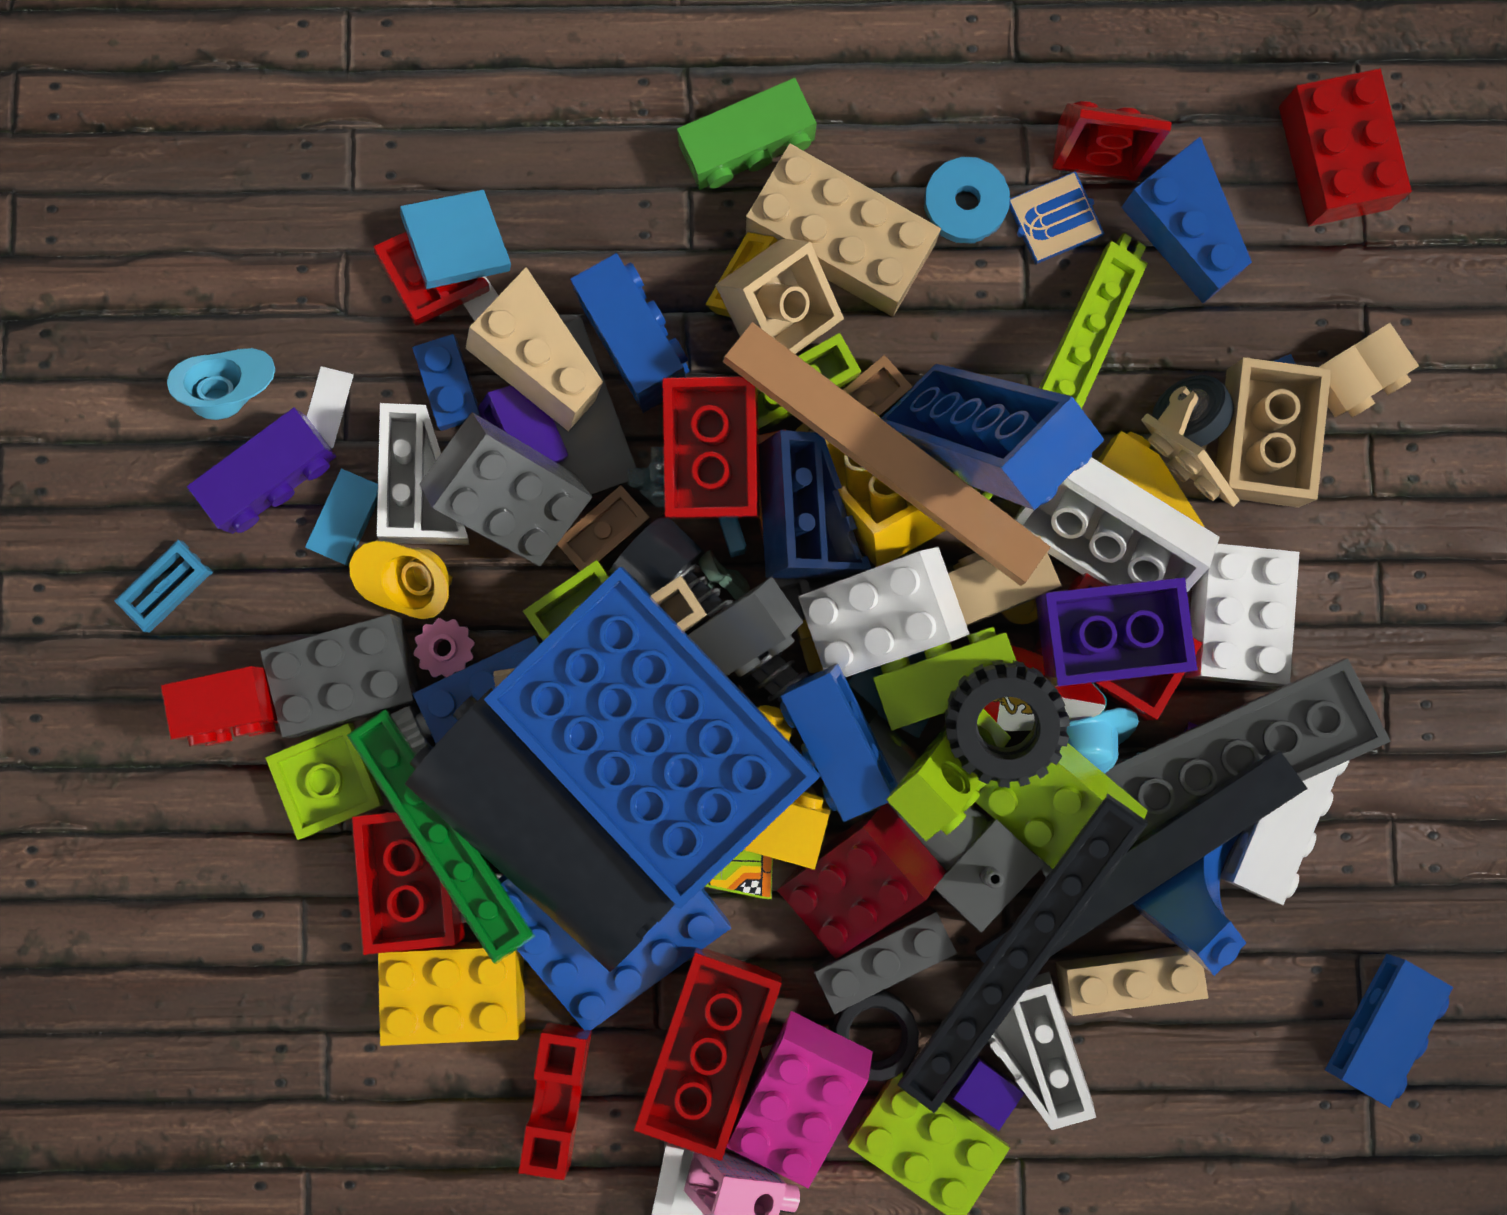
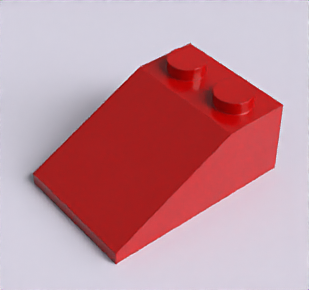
(1107, 140)

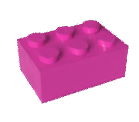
(800, 1099)

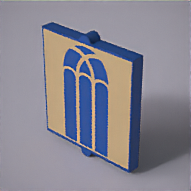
(1055, 217)

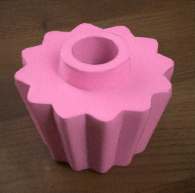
(428, 643)

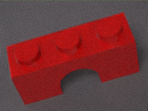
(556, 1102)

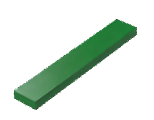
(452, 858)

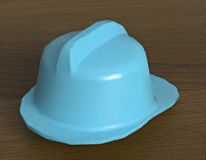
(220, 382)
(1100, 735)

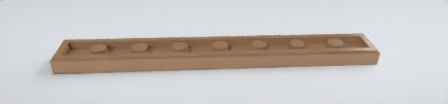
(886, 454)

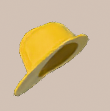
(401, 578)

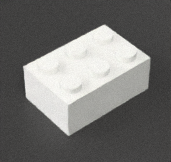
(884, 613)
(1245, 616)

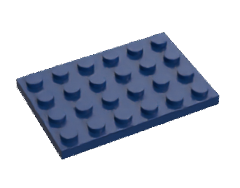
(651, 737)

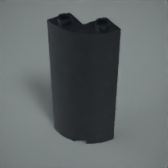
(537, 833)

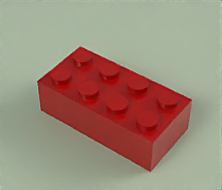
(708, 1053)

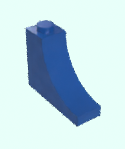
(1192, 913)

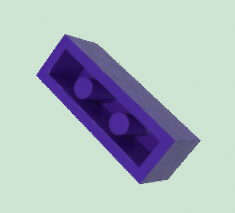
(262, 472)

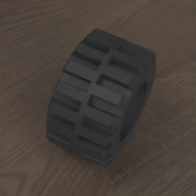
(1012, 762)

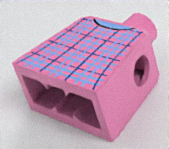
(738, 1187)

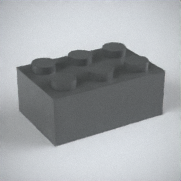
(504, 490)
(341, 676)

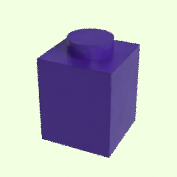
(987, 1093)

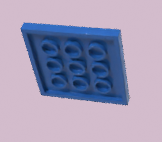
(585, 984)

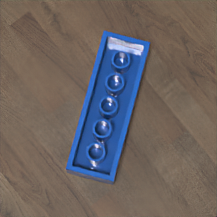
(996, 432)

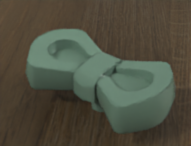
(719, 574)

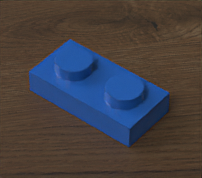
(446, 381)

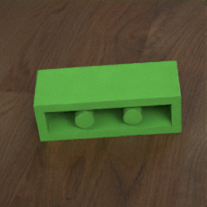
(747, 134)

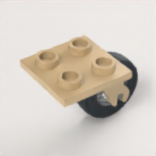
(1182, 426)

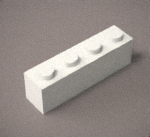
(1272, 849)

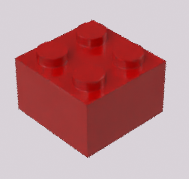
(220, 704)

